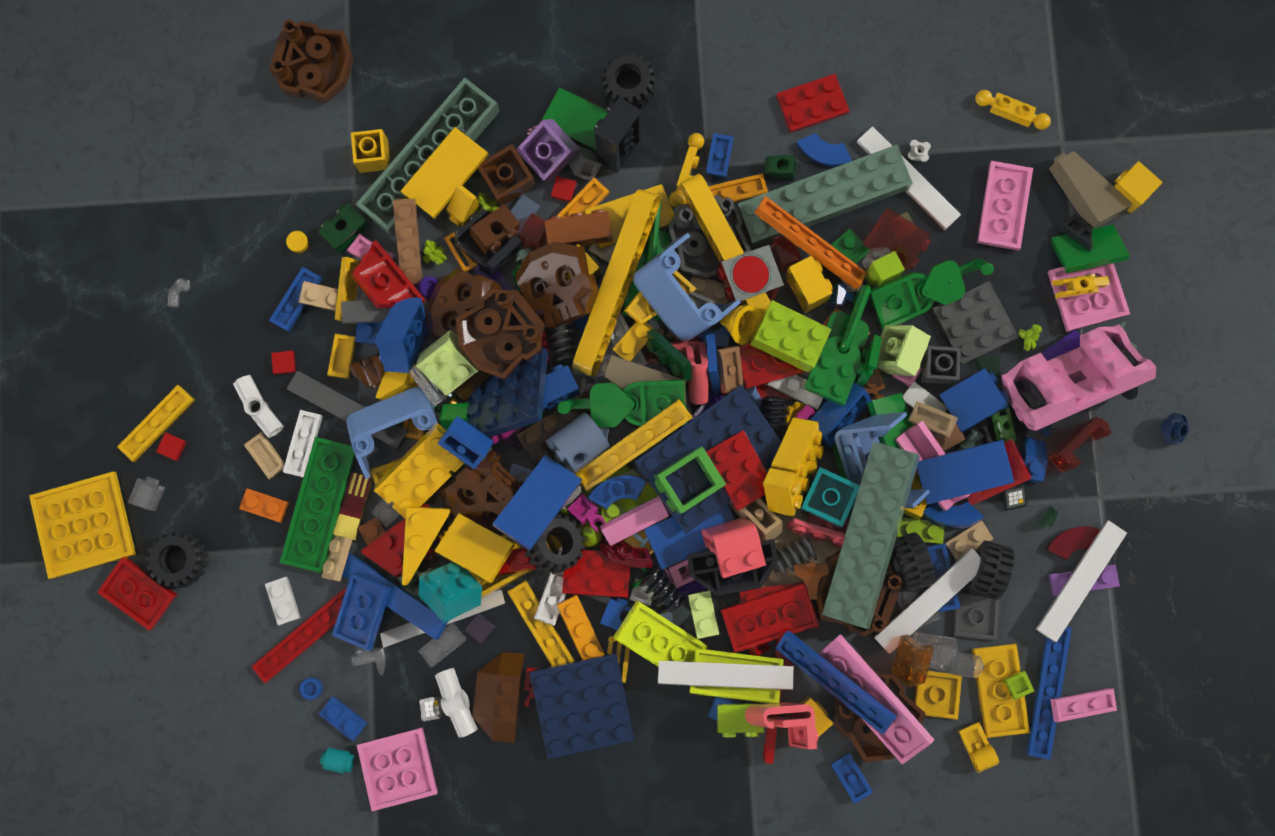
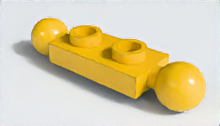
(1012, 109)
(691, 161)

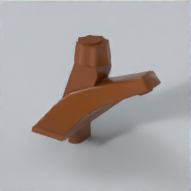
(811, 574)

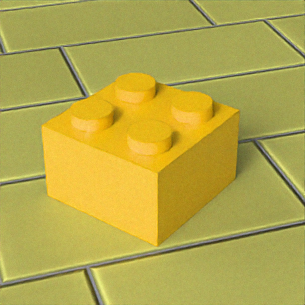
(809, 284)

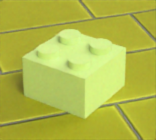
(902, 349)
(446, 363)

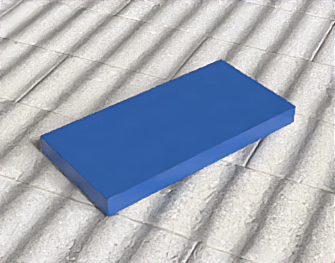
(965, 471)
(537, 502)
(673, 545)

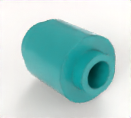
(337, 760)

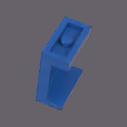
(975, 399)

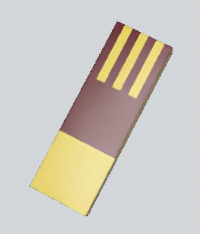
(353, 506)

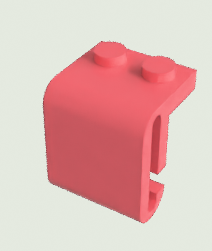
(697, 355)
(735, 546)
(800, 723)

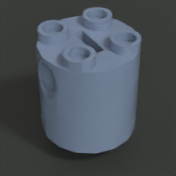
(579, 443)

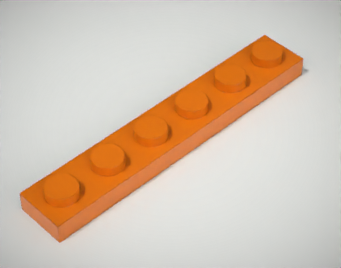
(810, 242)

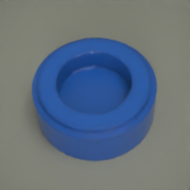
(311, 688)

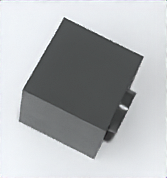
(941, 365)

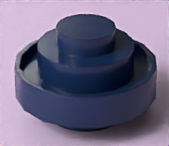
(1175, 428)

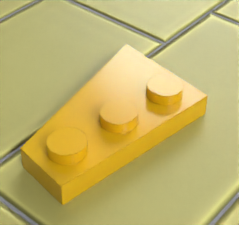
(642, 311)

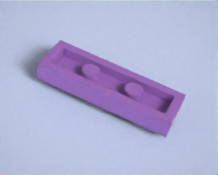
(1107, 579)

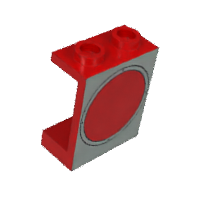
(749, 274)

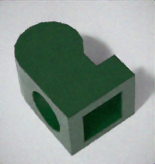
(780, 166)

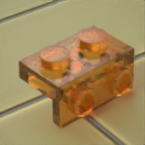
(912, 661)

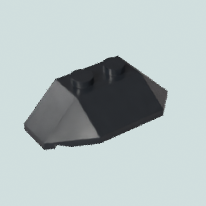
(706, 571)

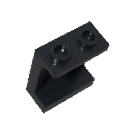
(491, 261)

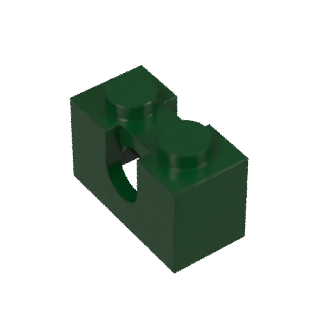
(342, 239)

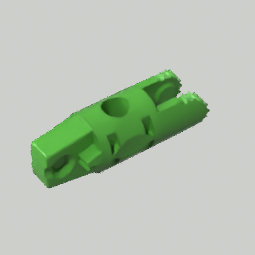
(1003, 425)

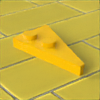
(420, 531)

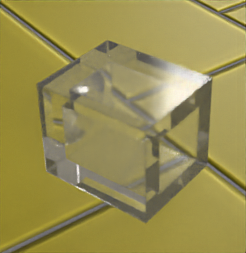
(146, 493)

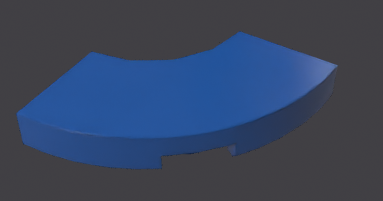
(823, 152)
(617, 488)
(956, 516)

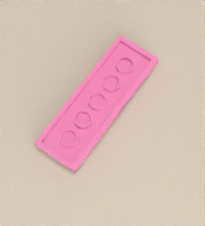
(905, 735)

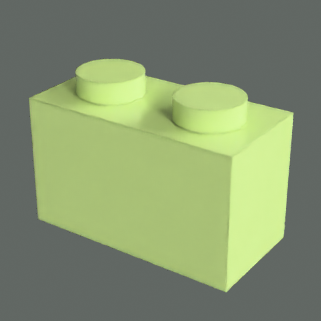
(703, 614)

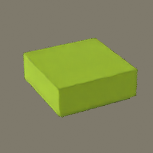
(1018, 685)

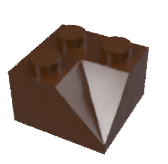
(506, 175)

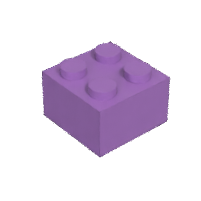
(548, 149)

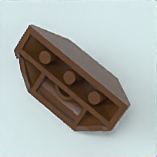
(499, 696)

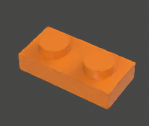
(264, 505)

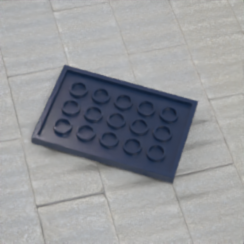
(715, 424)

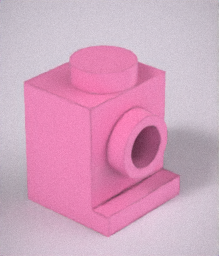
(676, 577)

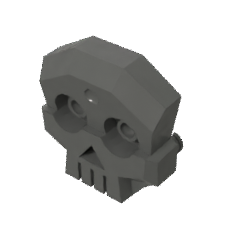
(702, 261)

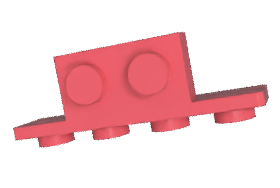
(819, 529)

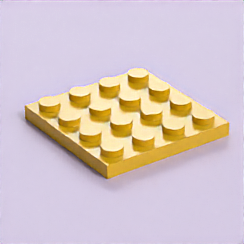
(82, 525)

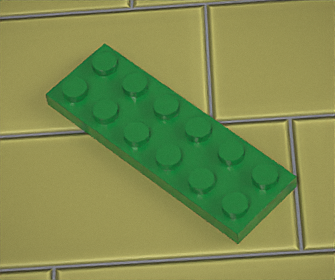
(318, 505)

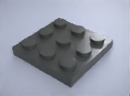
(975, 323)

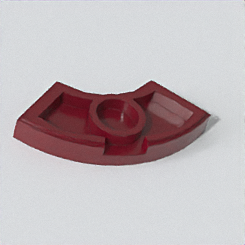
(1072, 540)
(626, 554)

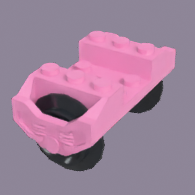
(1076, 379)

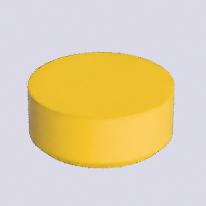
(297, 242)

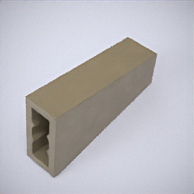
(1087, 190)
(626, 372)

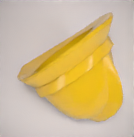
(742, 323)

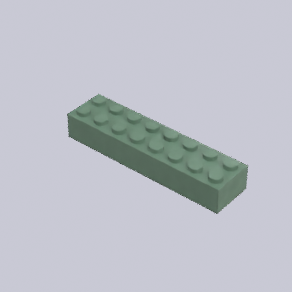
(465, 109)
(831, 193)
(871, 535)

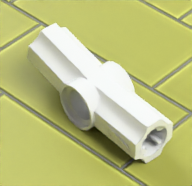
(264, 417)
(455, 703)

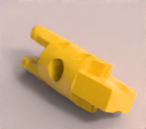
(1080, 285)

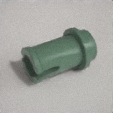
(972, 439)

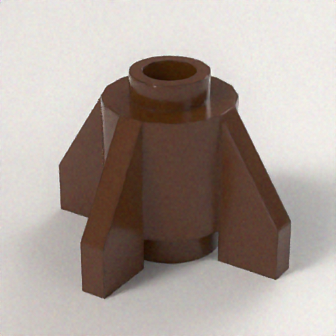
(369, 371)

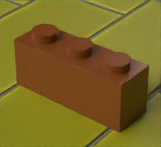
(580, 228)

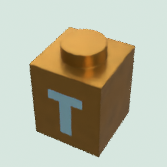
(639, 540)

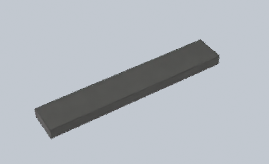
(340, 406)

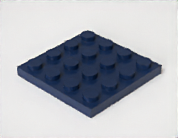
(511, 402)
(581, 705)

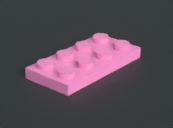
(1005, 205)

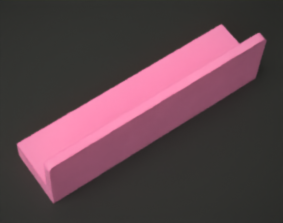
(921, 441)

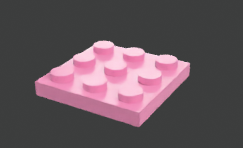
(1090, 308)
(397, 769)

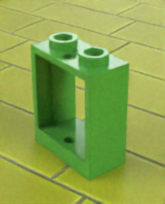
(707, 467)

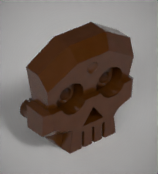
(329, 65)
(551, 267)
(451, 300)
(487, 343)
(491, 492)
(884, 607)
(850, 724)

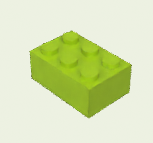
(790, 336)

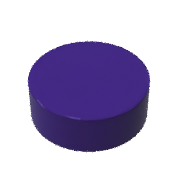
(426, 285)

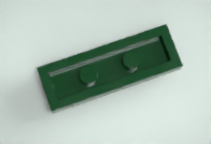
(668, 355)

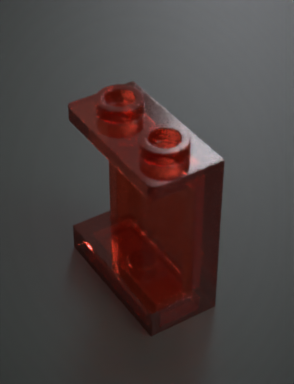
(899, 236)
(1063, 455)

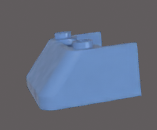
(669, 298)
(384, 414)
(856, 442)

